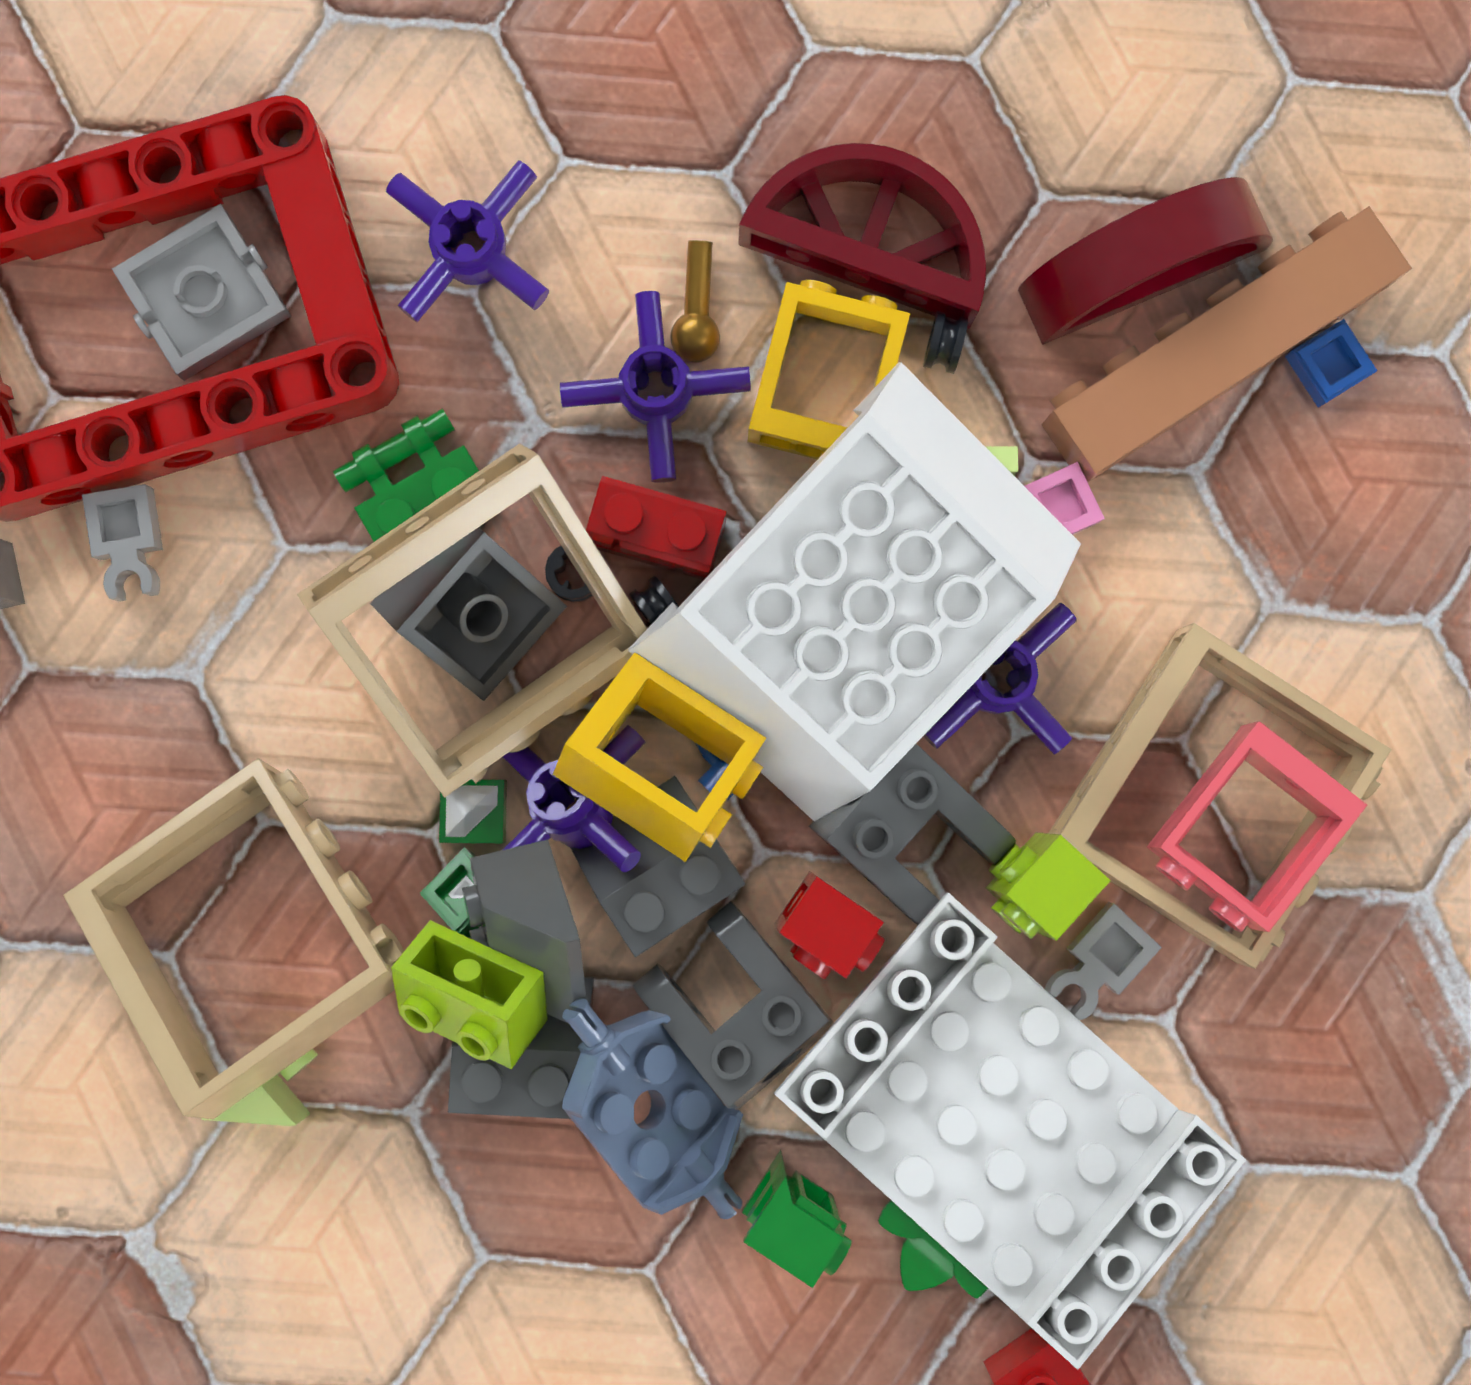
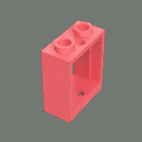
(1298, 777)

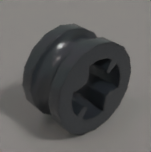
(945, 342)
(556, 565)
(653, 600)

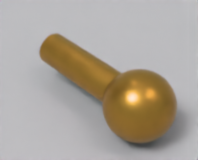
(695, 333)

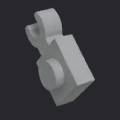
(124, 528)
(1109, 953)

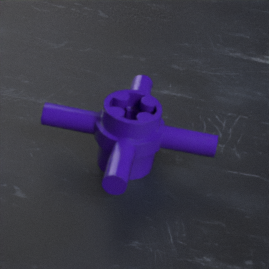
(447, 229)
(657, 411)
(1022, 680)
(584, 822)

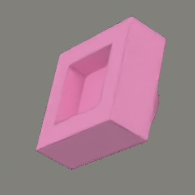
(1068, 498)

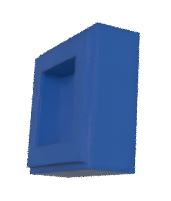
(1331, 363)

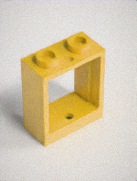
(819, 300)
(634, 798)

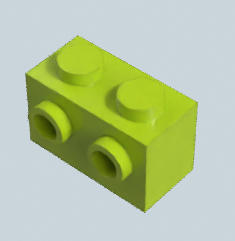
(1044, 885)
(469, 994)

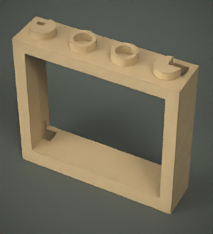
(426, 535)
(1187, 649)
(144, 992)

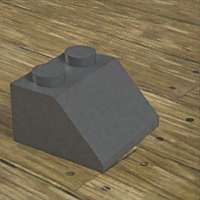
(471, 611)
(661, 888)
(528, 918)
(531, 1087)

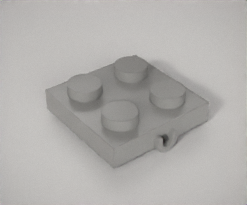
(201, 292)

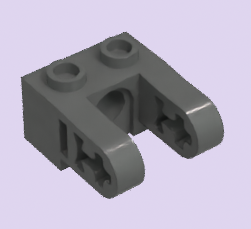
(888, 817)
(756, 1039)

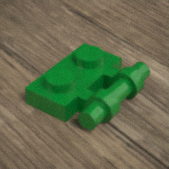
(404, 499)

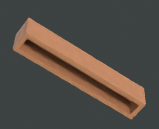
(1225, 344)

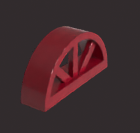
(1145, 256)
(861, 263)

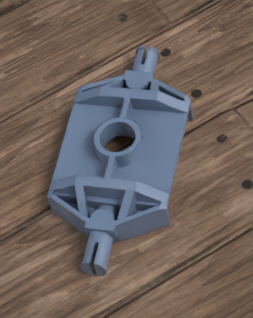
(688, 1132)

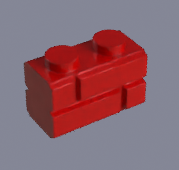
(656, 528)

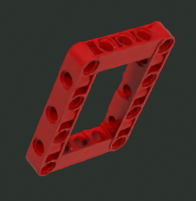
(192, 422)

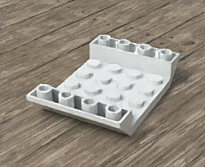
(867, 597)
(1009, 1131)

